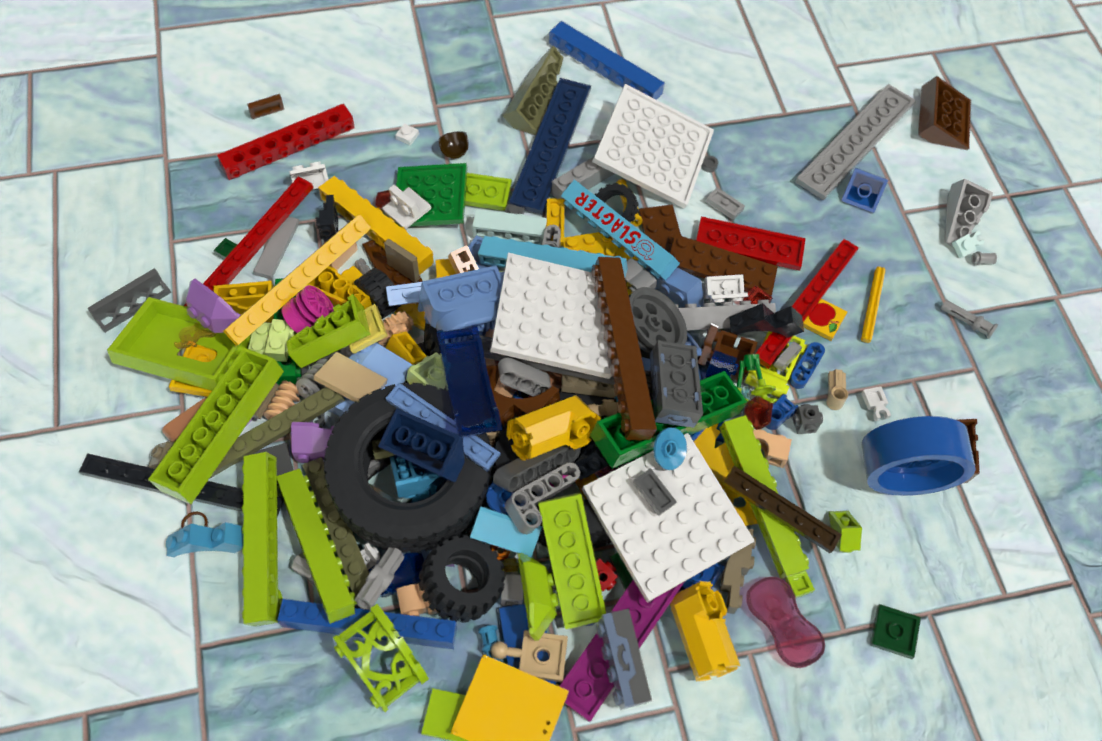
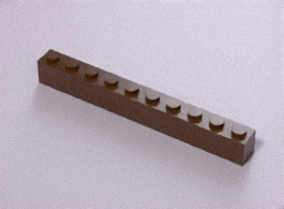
(623, 350)

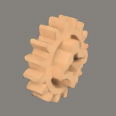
(396, 324)

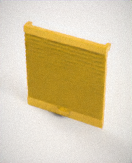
(508, 705)

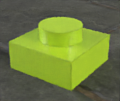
(800, 584)

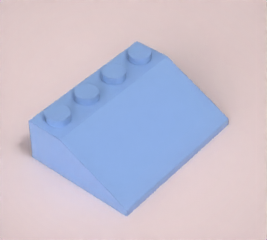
(381, 362)

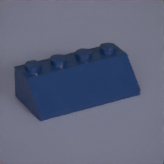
(424, 444)

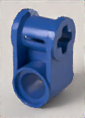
(782, 410)

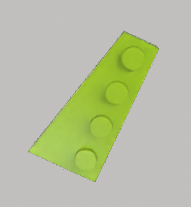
(329, 333)

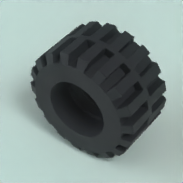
(374, 285)

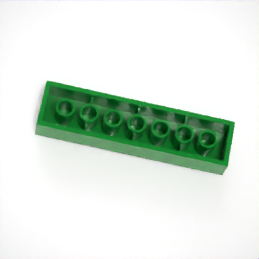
(719, 402)

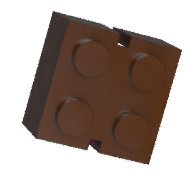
(745, 347)

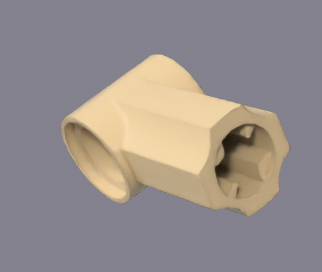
(836, 389)

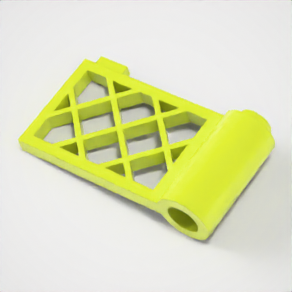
(771, 376)

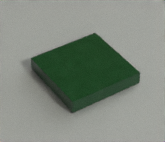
(895, 631)

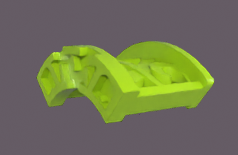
(410, 672)

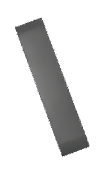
(521, 473)

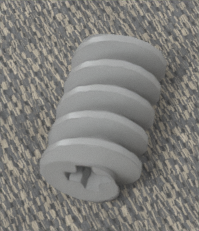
(307, 385)

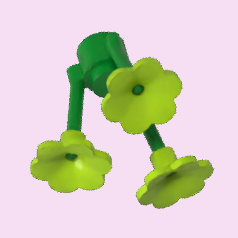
(752, 363)

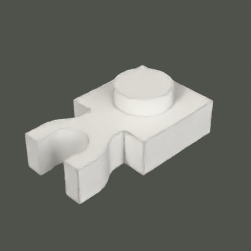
(876, 400)

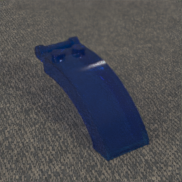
(468, 383)

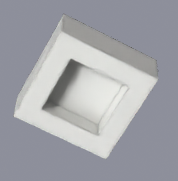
(407, 134)

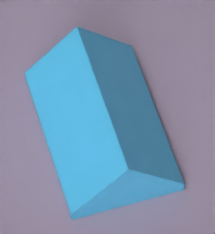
(501, 531)

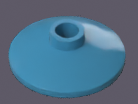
(670, 448)

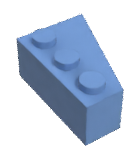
(681, 288)

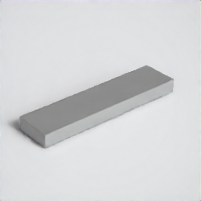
(276, 248)

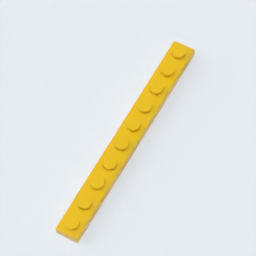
(296, 280)

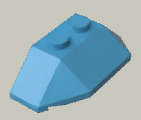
(409, 477)

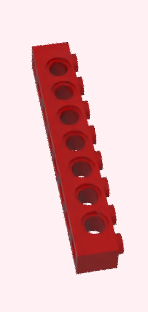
(286, 141)

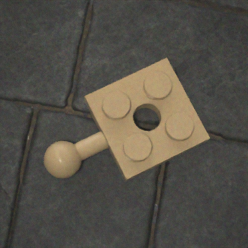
(553, 644)

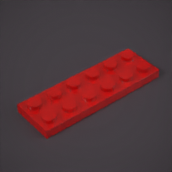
(756, 243)

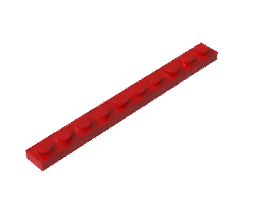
(259, 234)
(809, 298)

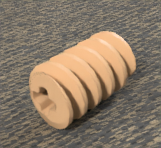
(283, 399)

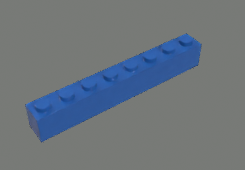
(604, 60)
(411, 628)

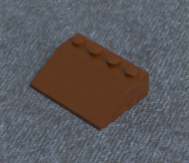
(944, 115)

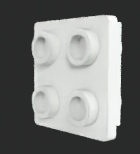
(315, 174)
(405, 206)
(725, 287)

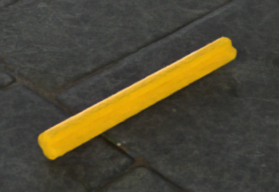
(873, 304)

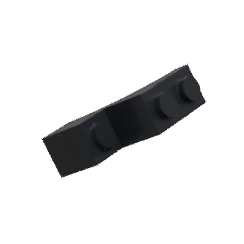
(761, 318)

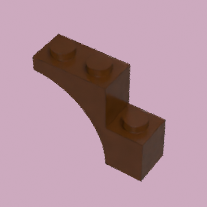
(520, 406)

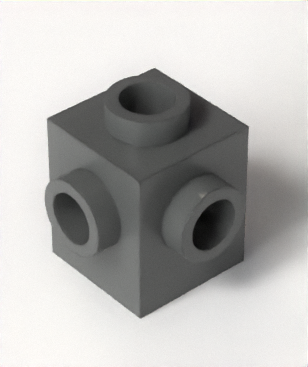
(807, 419)

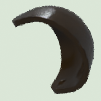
(454, 144)

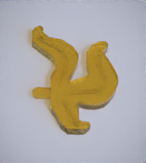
(187, 340)

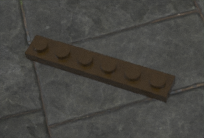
(782, 509)

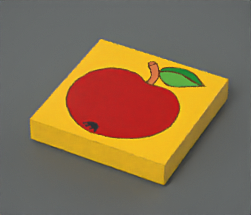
(825, 319)

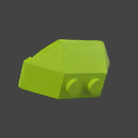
(538, 595)

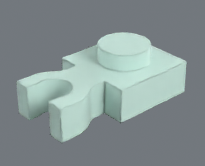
(966, 244)

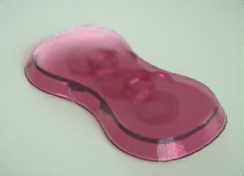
(795, 638)

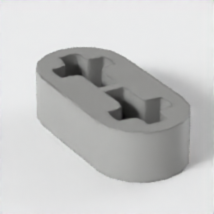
(787, 356)

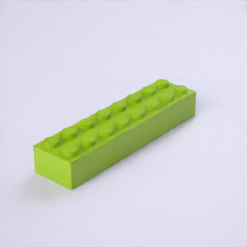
(216, 425)

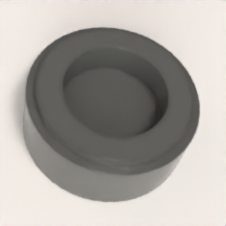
(709, 163)

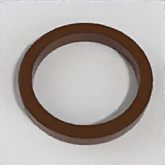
(191, 514)

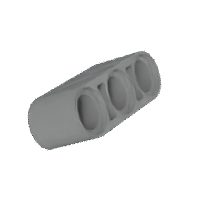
(523, 377)

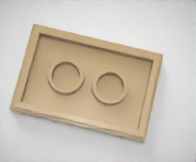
(349, 377)

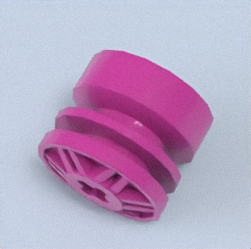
(306, 308)

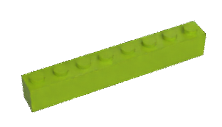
(779, 538)
(260, 540)
(316, 547)

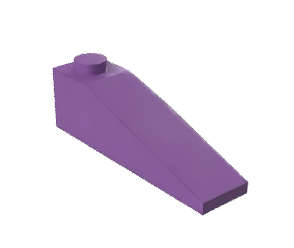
(309, 441)

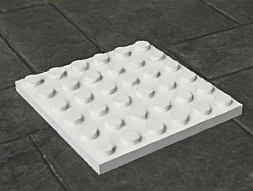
(653, 146)
(550, 317)
(680, 541)

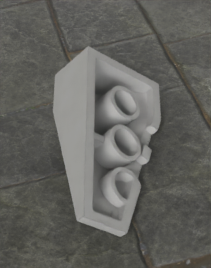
(964, 208)

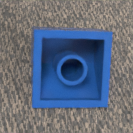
(864, 190)

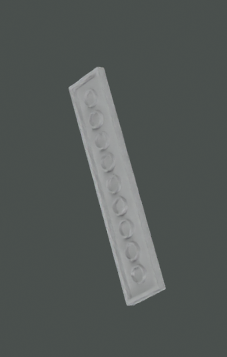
(855, 142)

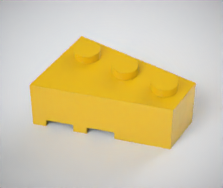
(243, 295)

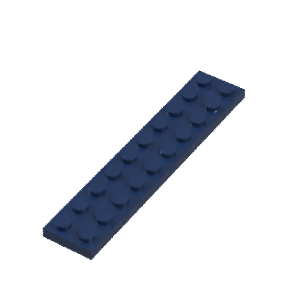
(550, 146)

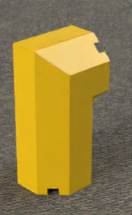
(551, 427)
(704, 632)

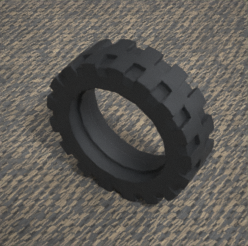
(616, 189)

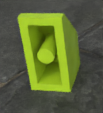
(849, 528)

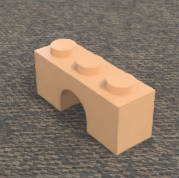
(774, 446)

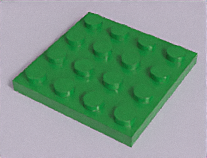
(441, 187)

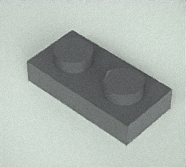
(654, 492)

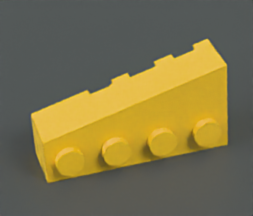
(338, 288)

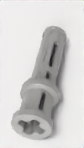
(977, 323)

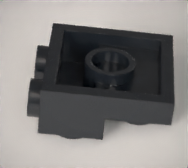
(328, 219)

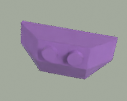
(209, 307)

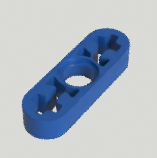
(801, 369)

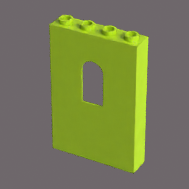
(149, 346)

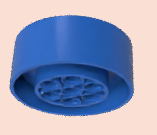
(917, 456)

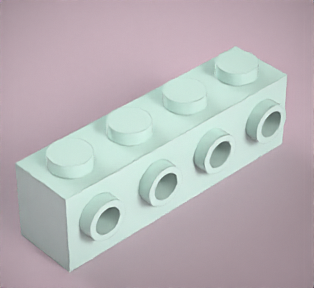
(509, 226)

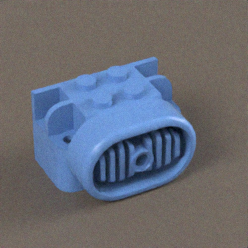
(462, 301)

